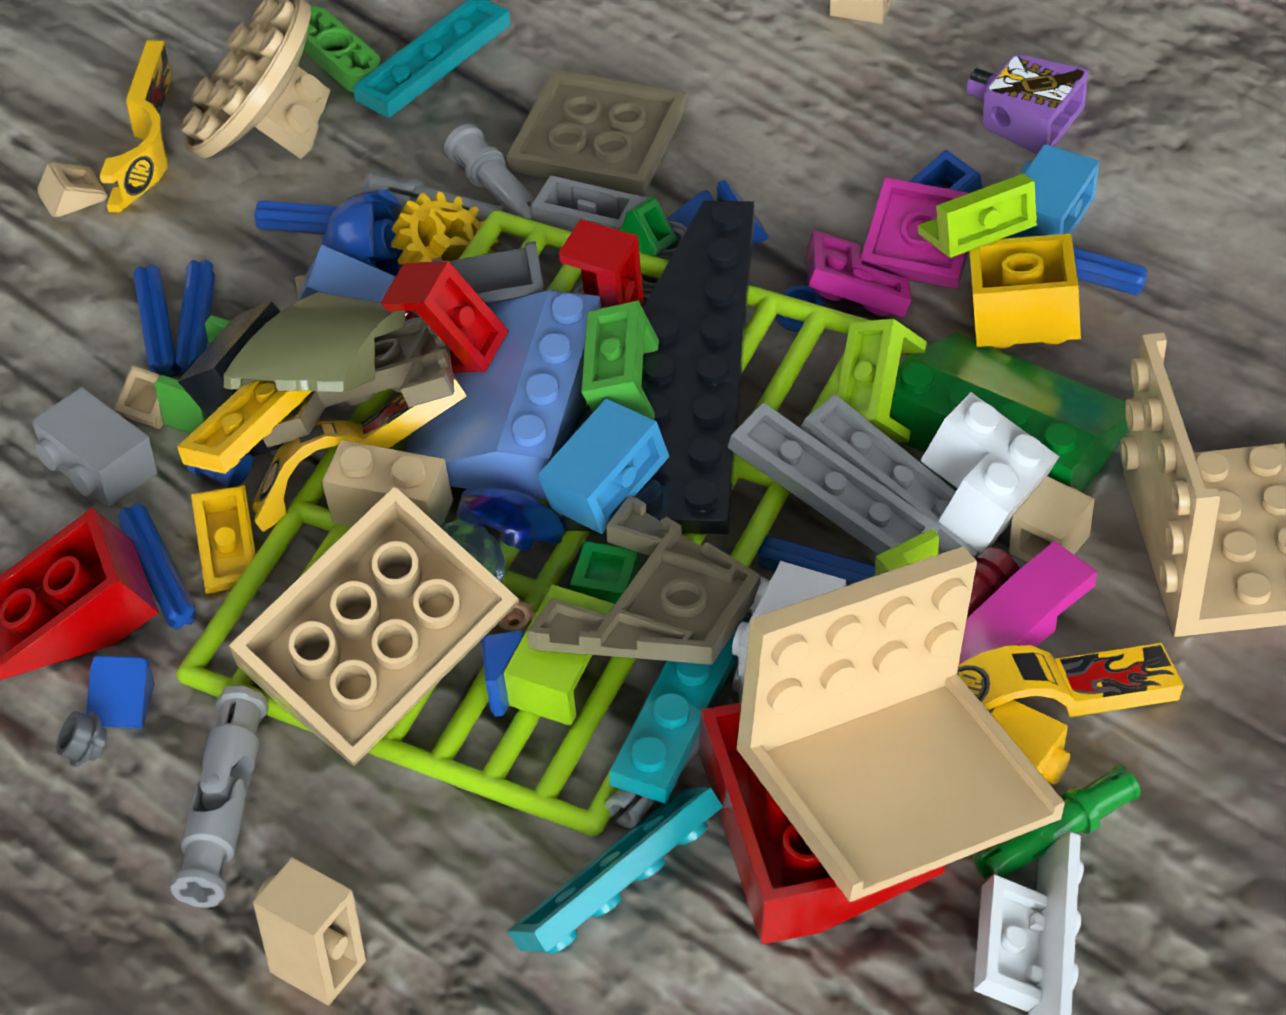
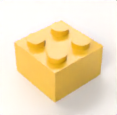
(1025, 291)

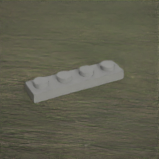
(885, 461)
(827, 481)

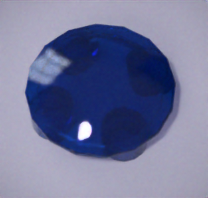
(512, 513)

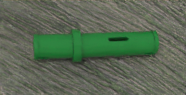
(1081, 813)

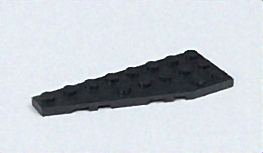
(697, 370)

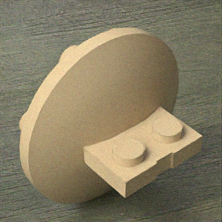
(259, 86)

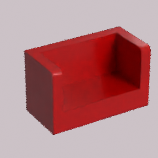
(607, 262)
(450, 311)

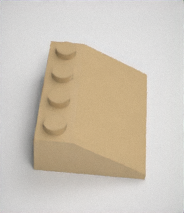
(372, 626)

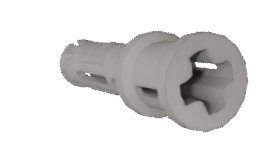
(487, 168)

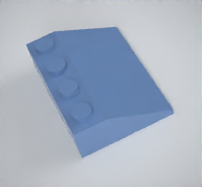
(523, 402)

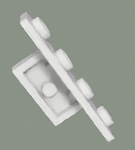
(1031, 934)

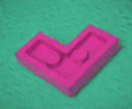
(838, 273)

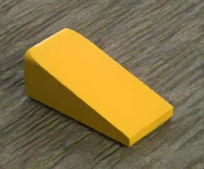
(223, 536)

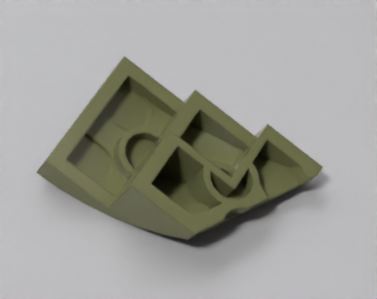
(316, 345)

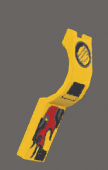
(145, 164)
(380, 430)
(1079, 682)

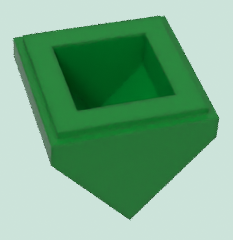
(650, 226)

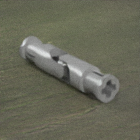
(226, 774)

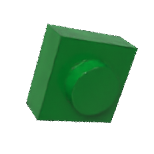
(604, 571)

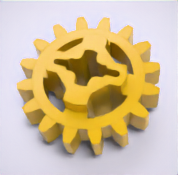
(435, 229)

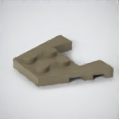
(406, 359)
(674, 608)

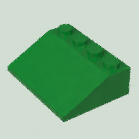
(1059, 412)

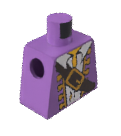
(1030, 99)

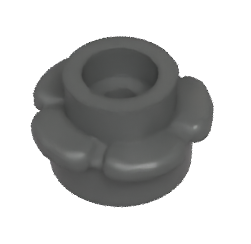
(81, 738)

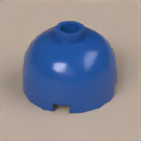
(363, 230)

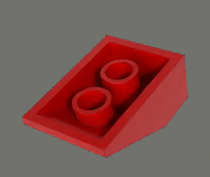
(72, 596)

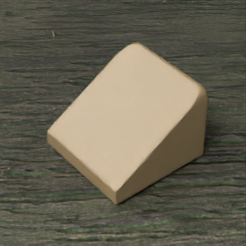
(69, 188)
(139, 398)

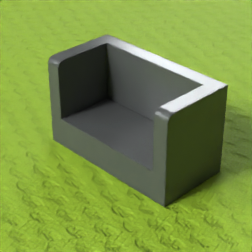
(502, 274)

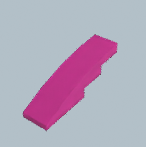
(1028, 602)

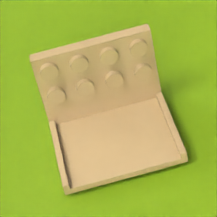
(1204, 516)
(877, 736)

